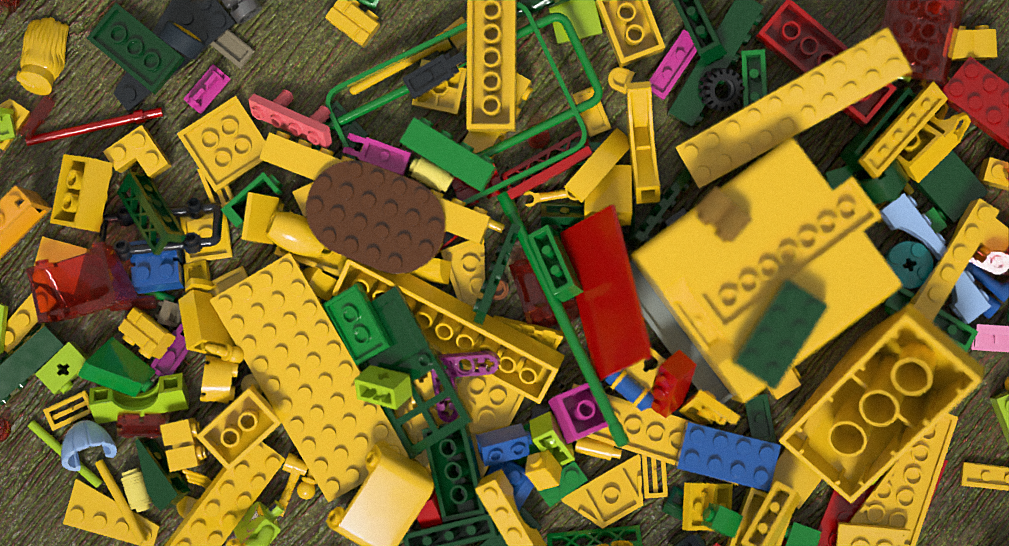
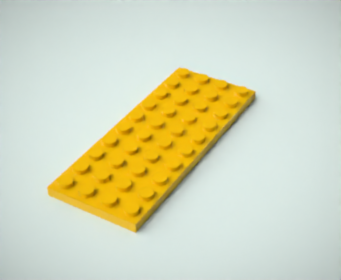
(305, 374)

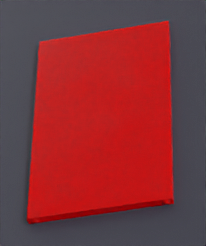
(610, 299)

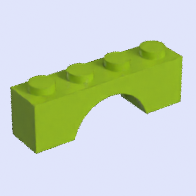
(167, 396)

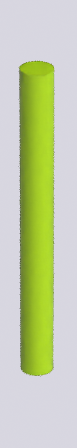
(57, 447)

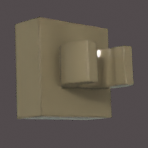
(169, 314)

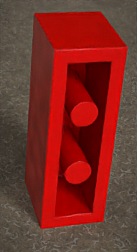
(672, 383)

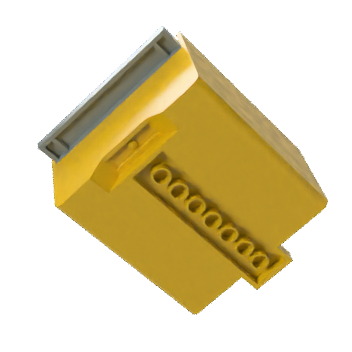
(712, 292)

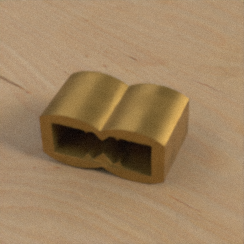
(723, 215)

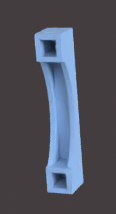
(966, 298)

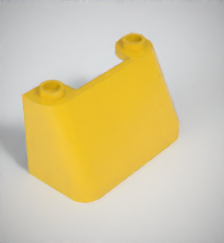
(385, 501)

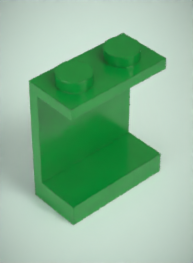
(232, 207)

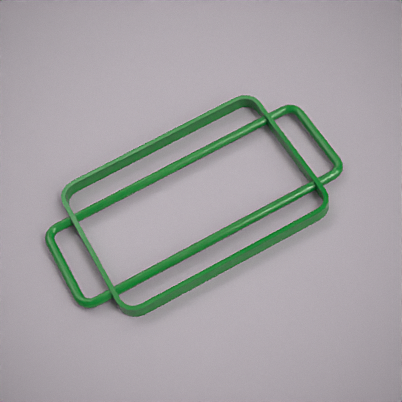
(534, 26)

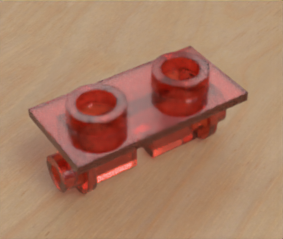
(130, 426)

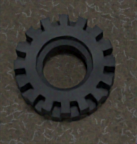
(733, 91)

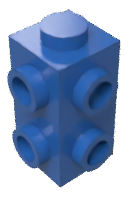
(503, 444)

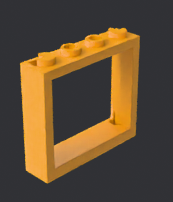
(19, 219)

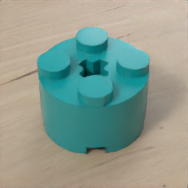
(920, 261)

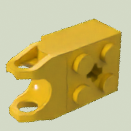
(932, 143)

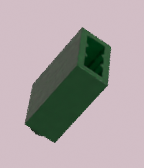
(951, 187)

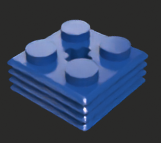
(516, 475)

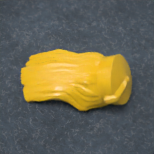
(42, 55)

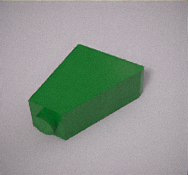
(118, 369)

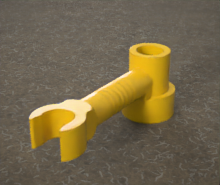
(546, 196)
(296, 468)

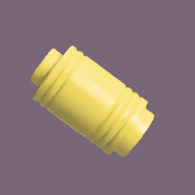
(431, 174)
(136, 490)

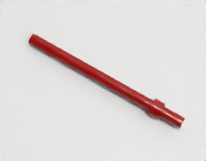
(138, 116)

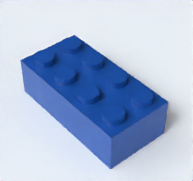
(727, 456)

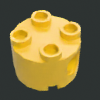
(217, 380)

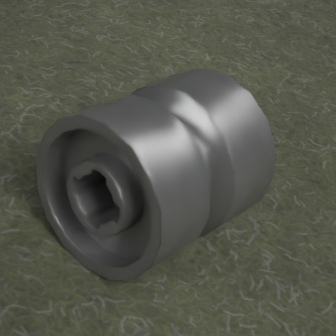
(243, 9)

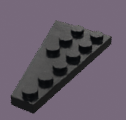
(201, 17)

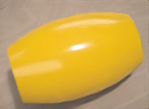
(293, 234)

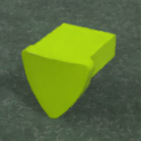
(7, 127)

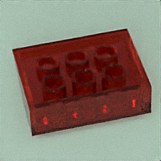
(925, 35)

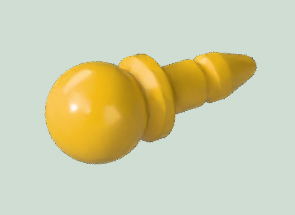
(228, 353)
(307, 489)

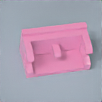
(991, 338)

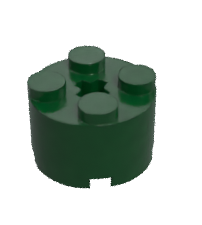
(885, 186)

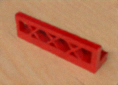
(551, 172)

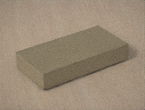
(233, 49)

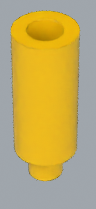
(596, 449)

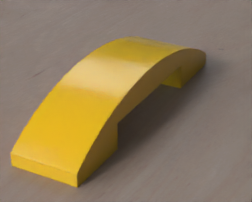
(598, 165)

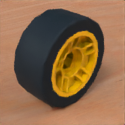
(181, 39)

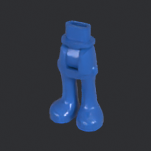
(1000, 289)

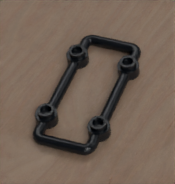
(192, 243)

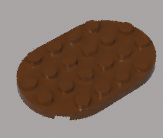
(375, 217)

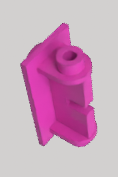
(206, 89)

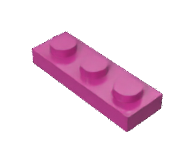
(672, 65)

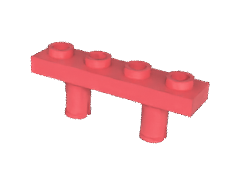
(291, 121)

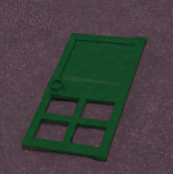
(415, 357)

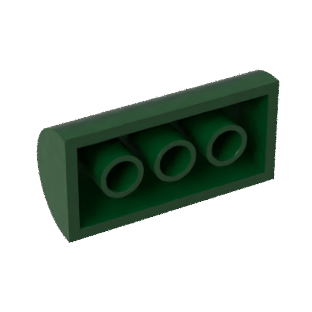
(455, 474)

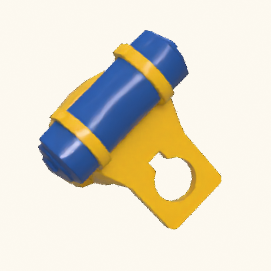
(636, 383)

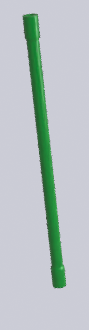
(614, 426)

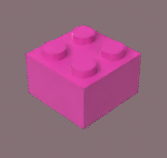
(577, 413)

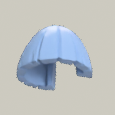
(82, 436)

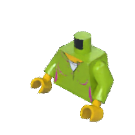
(258, 526)

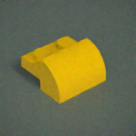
(697, 498)

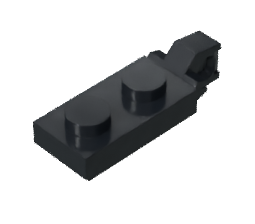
(433, 74)

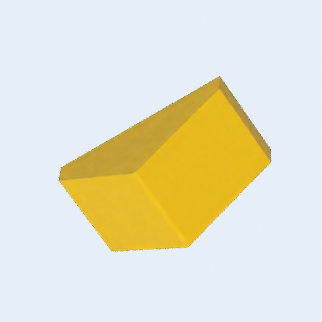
(880, 401)

